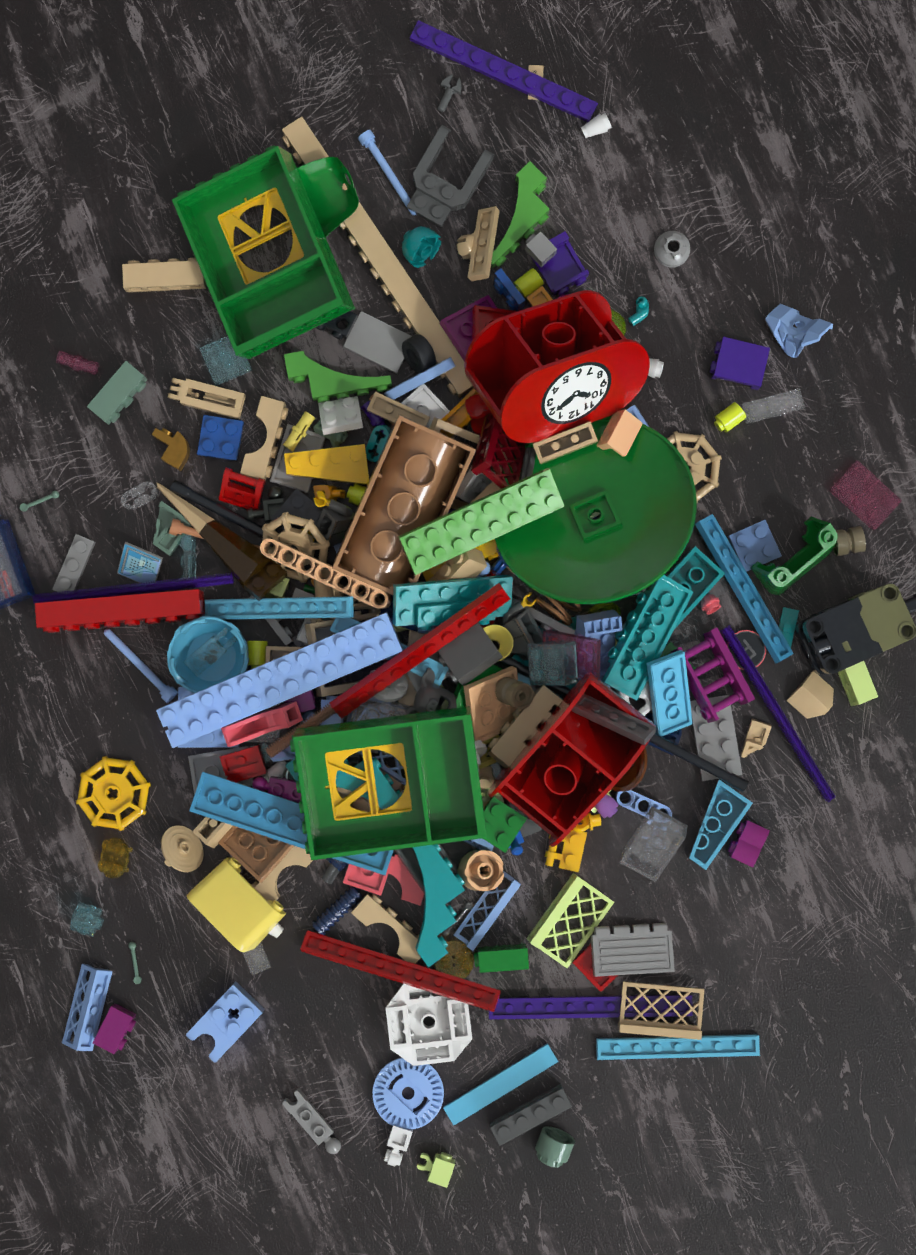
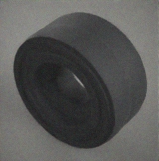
(418, 353)

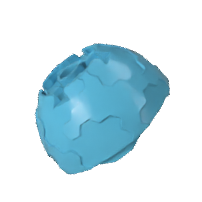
(190, 638)

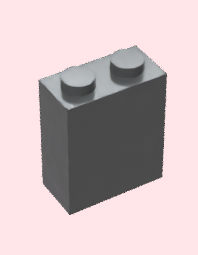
(469, 654)

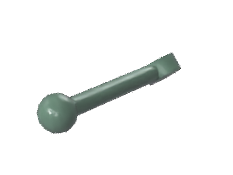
(24, 507)
(137, 979)

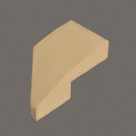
(756, 737)

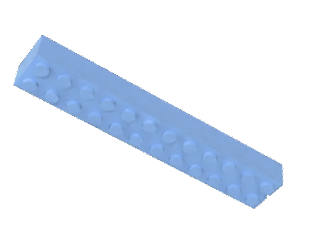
(279, 679)

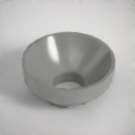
(667, 257)

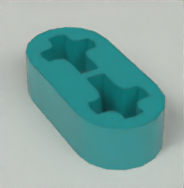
(374, 441)

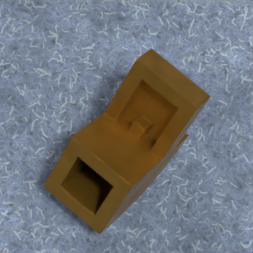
(177, 450)

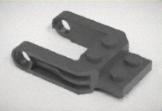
(436, 197)

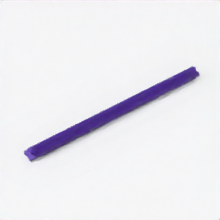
(134, 589)
(777, 711)

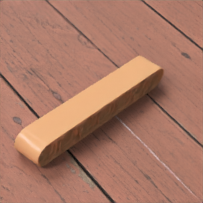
(316, 569)

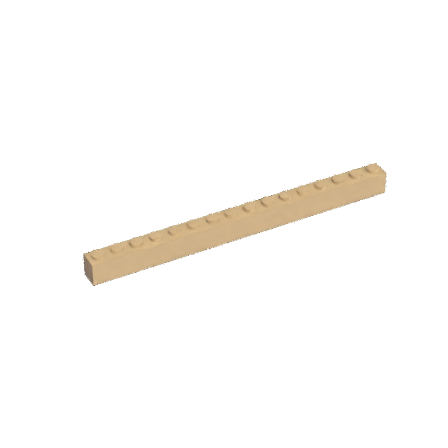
(385, 266)

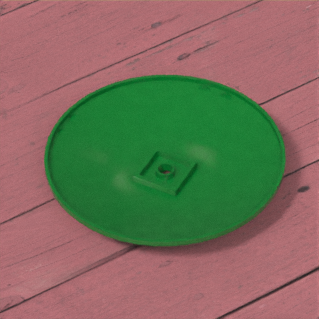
(642, 529)

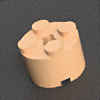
(491, 867)

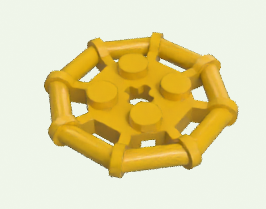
(101, 791)

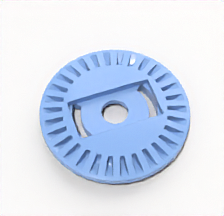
(399, 1110)

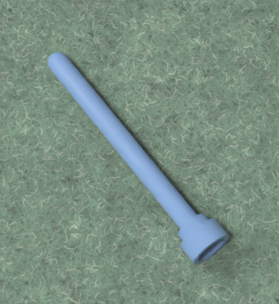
(367, 140)
(167, 692)

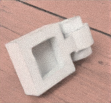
(399, 1140)

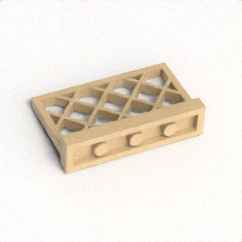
(655, 1027)

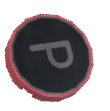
(753, 646)

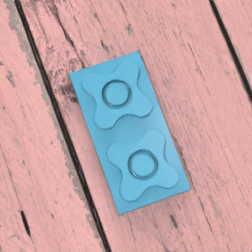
(669, 693)

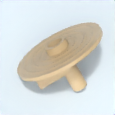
(182, 849)

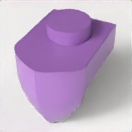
(607, 806)

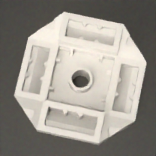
(424, 1043)

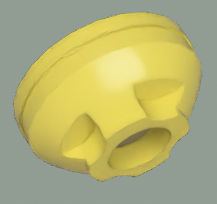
(502, 637)

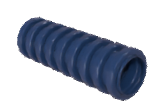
(337, 910)

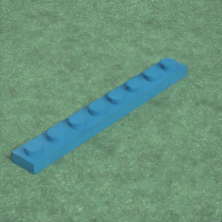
(744, 588)

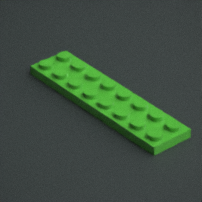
(481, 521)

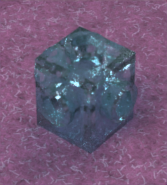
(86, 919)

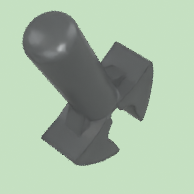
(448, 92)

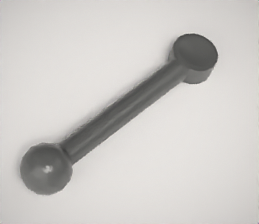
(468, 906)

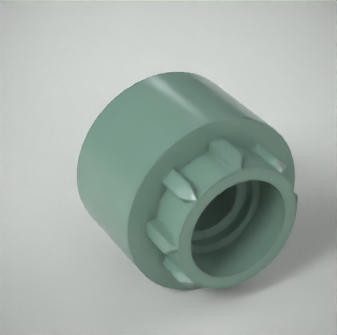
(554, 1146)

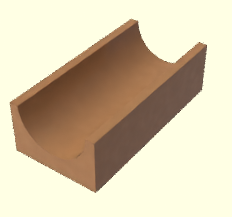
(407, 489)

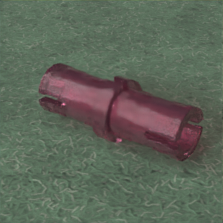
(77, 362)

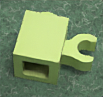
(440, 1169)

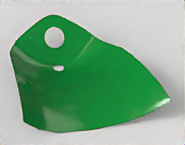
(324, 184)

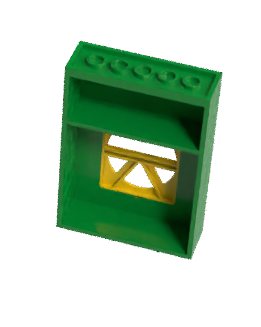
(262, 306)
(440, 790)

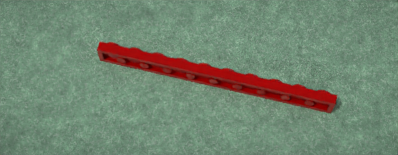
(419, 651)
(400, 971)

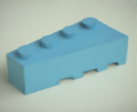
(719, 822)

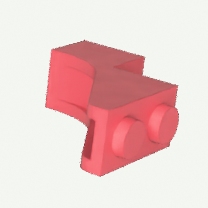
(263, 722)

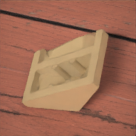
(812, 696)

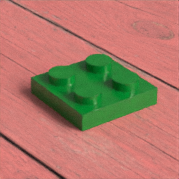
(501, 824)

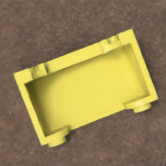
(235, 906)

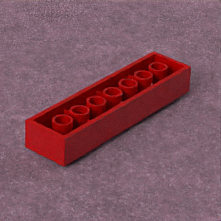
(120, 609)

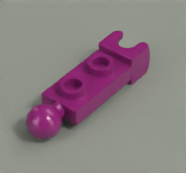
(278, 786)

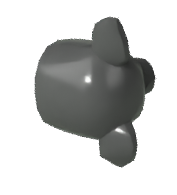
(431, 696)

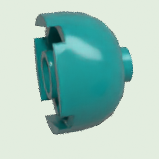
(419, 245)

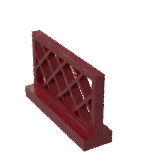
(485, 457)

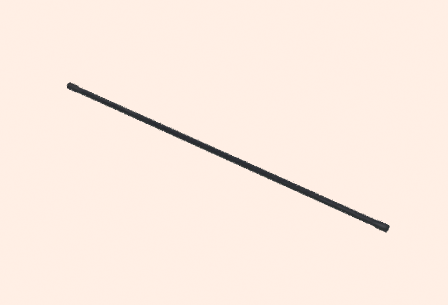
(730, 778)

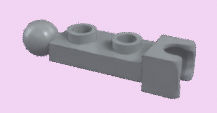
(312, 1121)

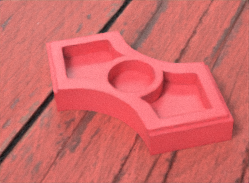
(410, 889)

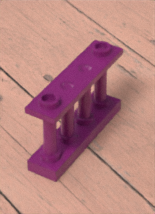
(731, 672)

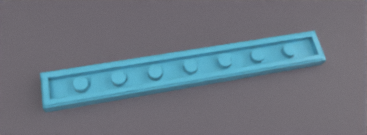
(280, 608)
(677, 1047)

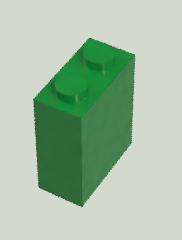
(502, 958)

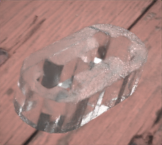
(136, 491)

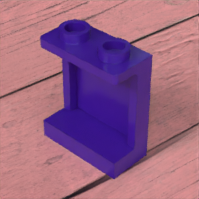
(563, 268)
(740, 362)

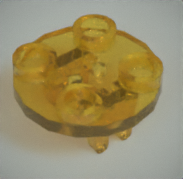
(114, 858)
(463, 960)

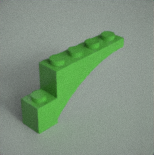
(528, 212)
(329, 383)

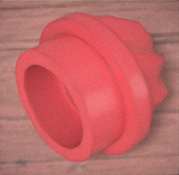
(710, 604)

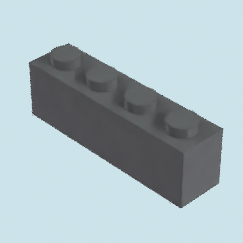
(530, 1114)

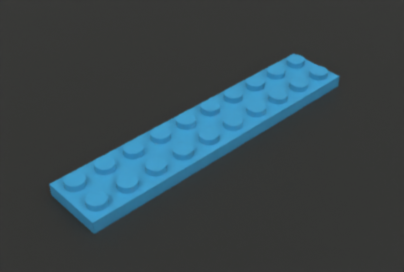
(266, 816)

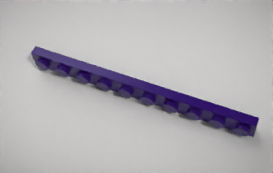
(503, 71)
(583, 1007)

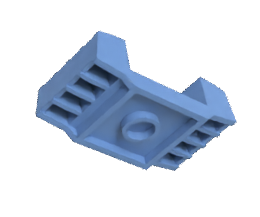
(603, 627)

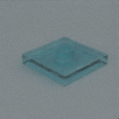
(223, 362)

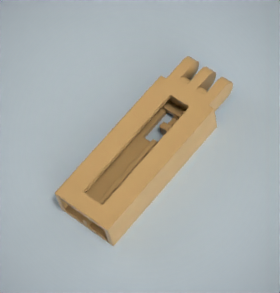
(215, 400)

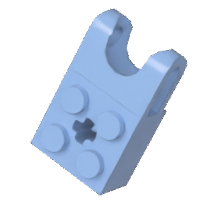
(222, 1024)

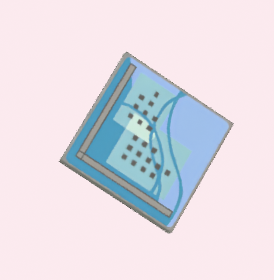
(139, 564)

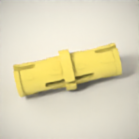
(299, 431)

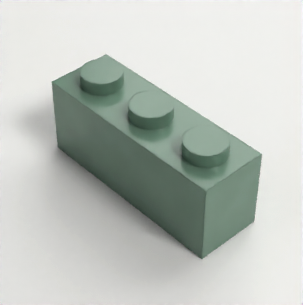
(117, 393)

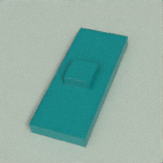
(788, 623)

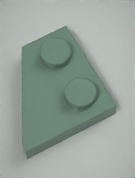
(162, 538)

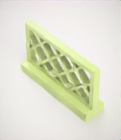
(554, 913)

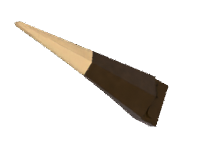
(245, 561)

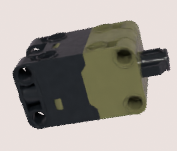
(856, 629)

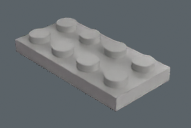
(717, 739)

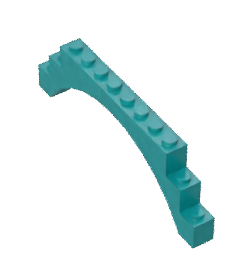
(438, 880)

